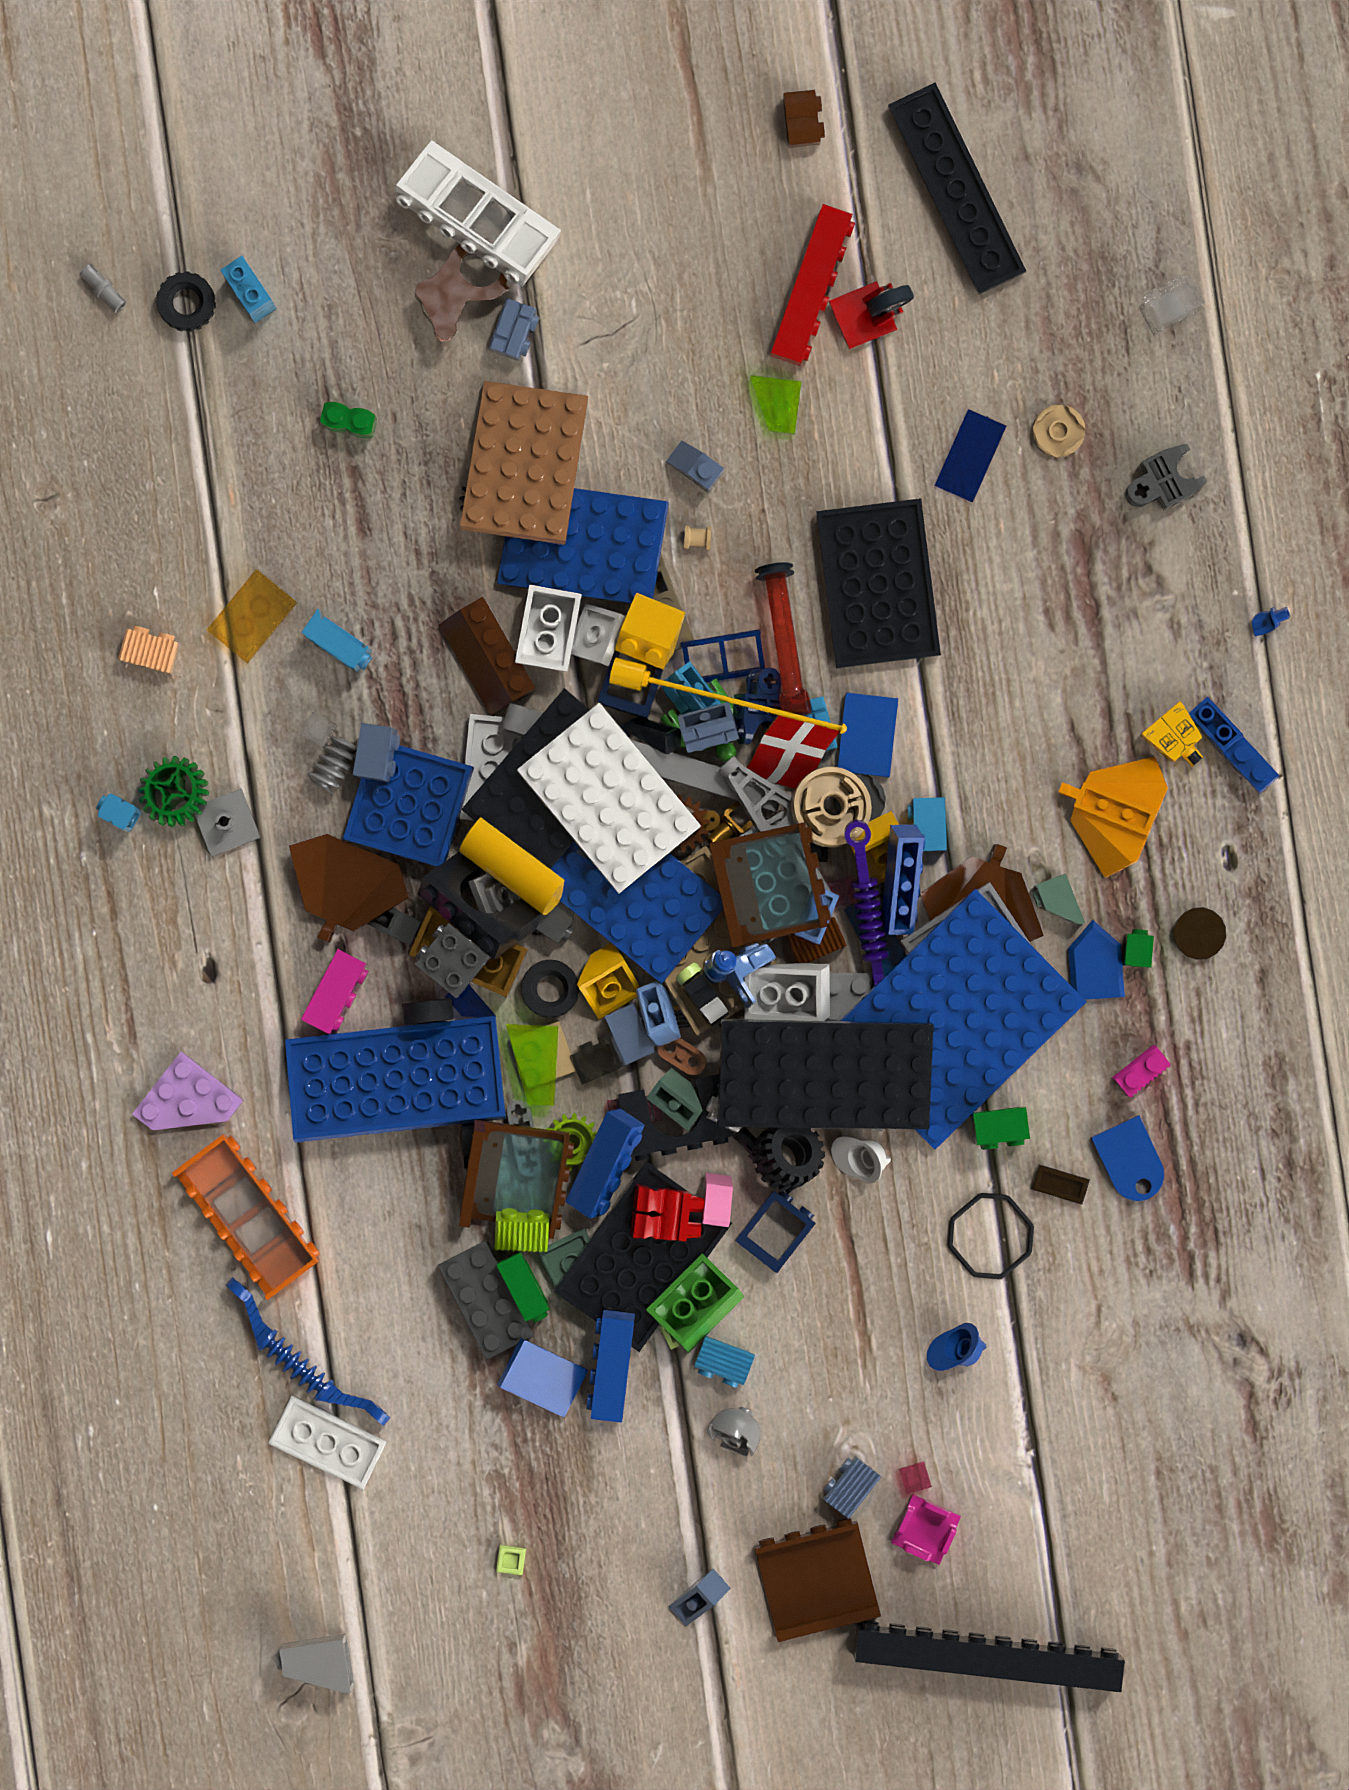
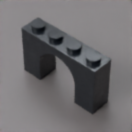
(489, 931)
(653, 1140)

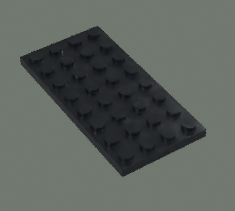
(825, 1074)

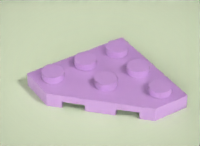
(186, 1098)

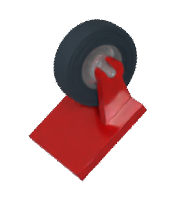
(869, 311)

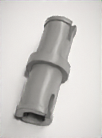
(103, 288)

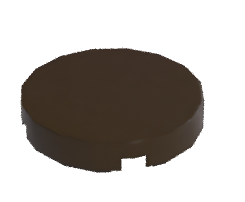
(1199, 933)

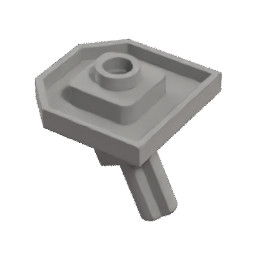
(490, 895)

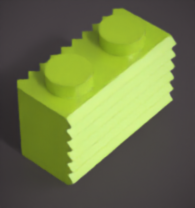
(521, 1230)

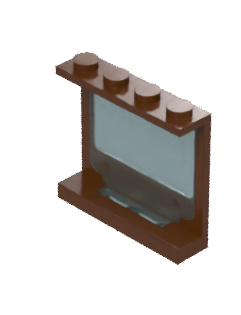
(770, 884)
(515, 1170)

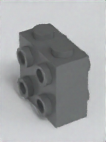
(451, 959)

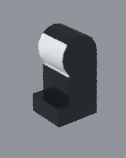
(706, 1000)

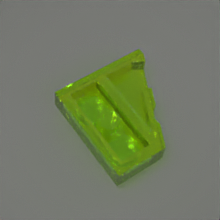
(778, 402)

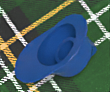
(955, 1347)

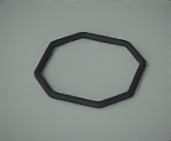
(1020, 1213)

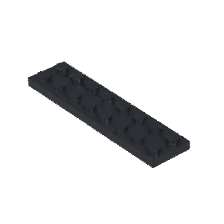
(957, 188)

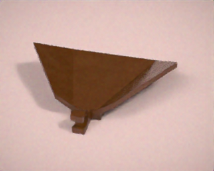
(974, 874)
(345, 883)

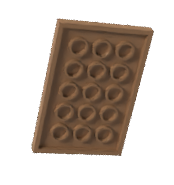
(524, 462)

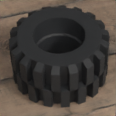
(776, 1168)

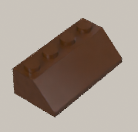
(486, 656)

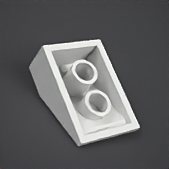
(548, 628)
(789, 992)

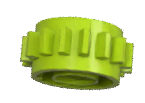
(582, 1130)

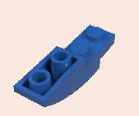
(1233, 745)

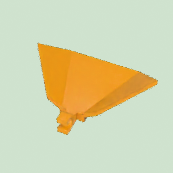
(1117, 811)

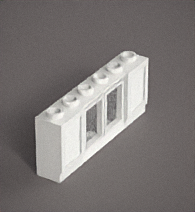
(476, 213)

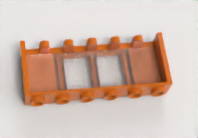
(247, 1215)

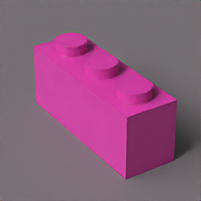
(335, 992)

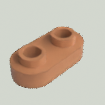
(681, 1055)

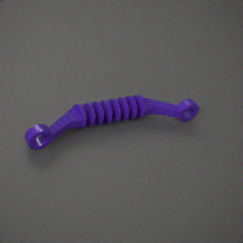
(869, 914)

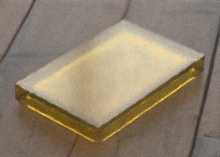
(252, 616)

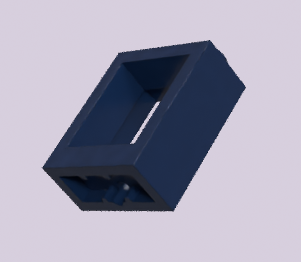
(625, 705)
(802, 1213)

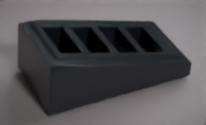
(656, 734)

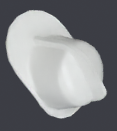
(860, 1158)

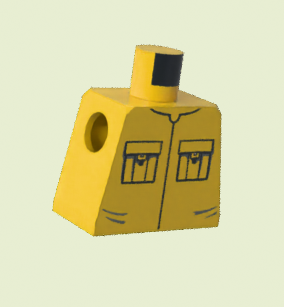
(1175, 735)

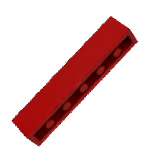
(811, 285)

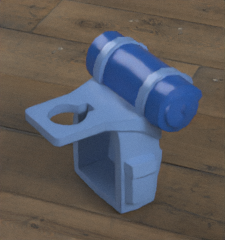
(733, 968)

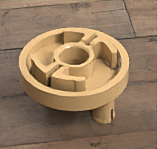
(824, 784)

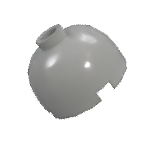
(736, 1430)

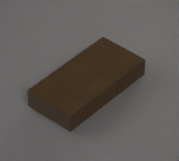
(1060, 1184)

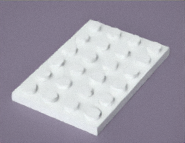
(608, 798)

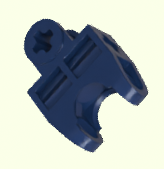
(759, 693)

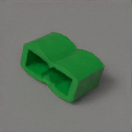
(356, 421)

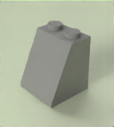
(318, 1662)

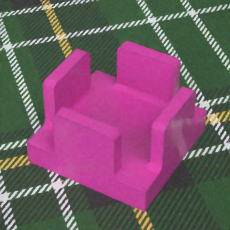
(926, 1529)

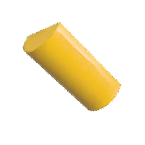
(513, 866)

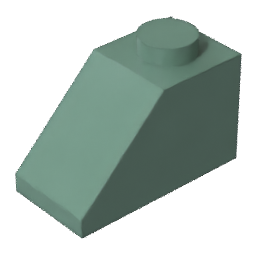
(1058, 899)
(676, 1098)

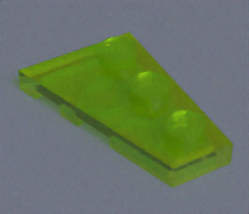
(536, 1059)

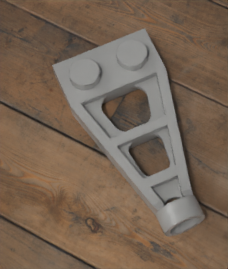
(771, 793)

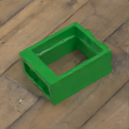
(524, 1287)

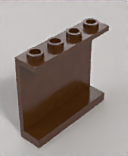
(817, 1580)

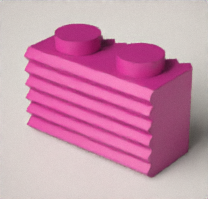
(1141, 1071)

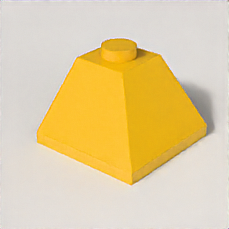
(607, 981)

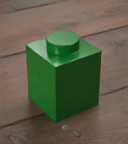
(1138, 949)

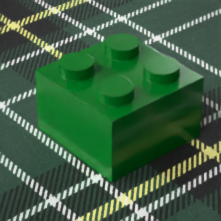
(1000, 1126)

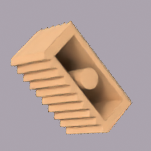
(149, 650)

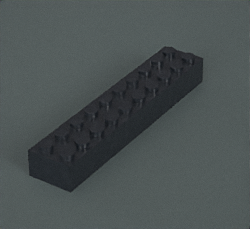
(989, 1657)

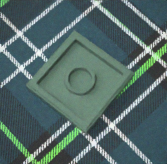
(562, 1254)

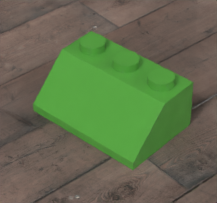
(695, 1303)

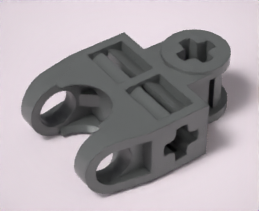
(1163, 480)

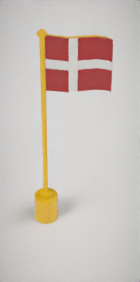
(788, 747)

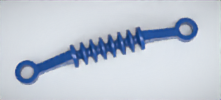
(266, 1338)

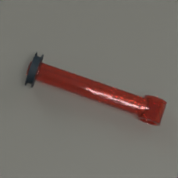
(794, 697)

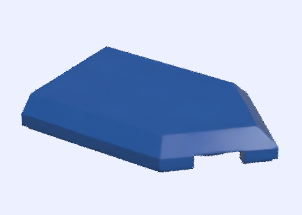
(1096, 964)

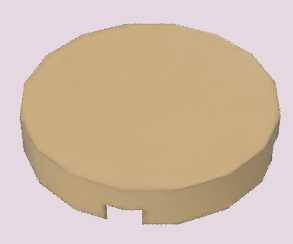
(1058, 430)

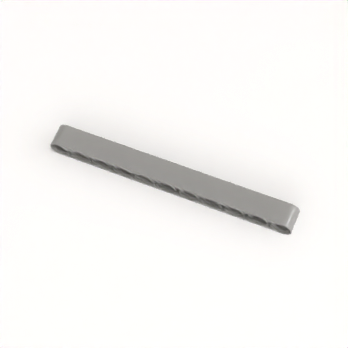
(669, 766)

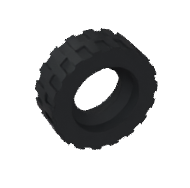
(200, 315)
(533, 1000)

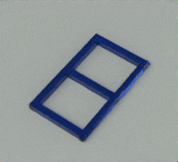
(726, 674)

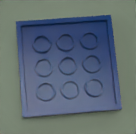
(414, 810)

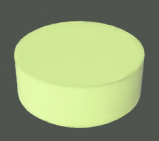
(688, 974)

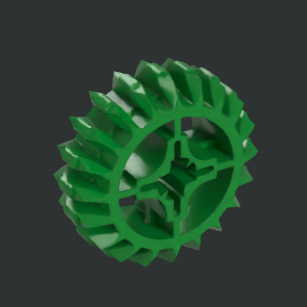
(170, 801)

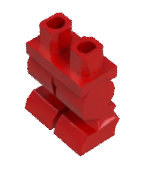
(674, 1214)

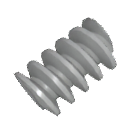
(333, 763)

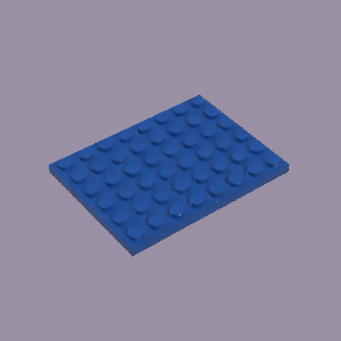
(988, 1005)

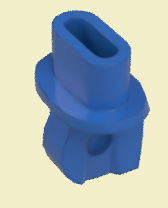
(1268, 621)

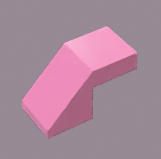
(717, 1199)

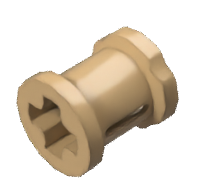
(697, 537)

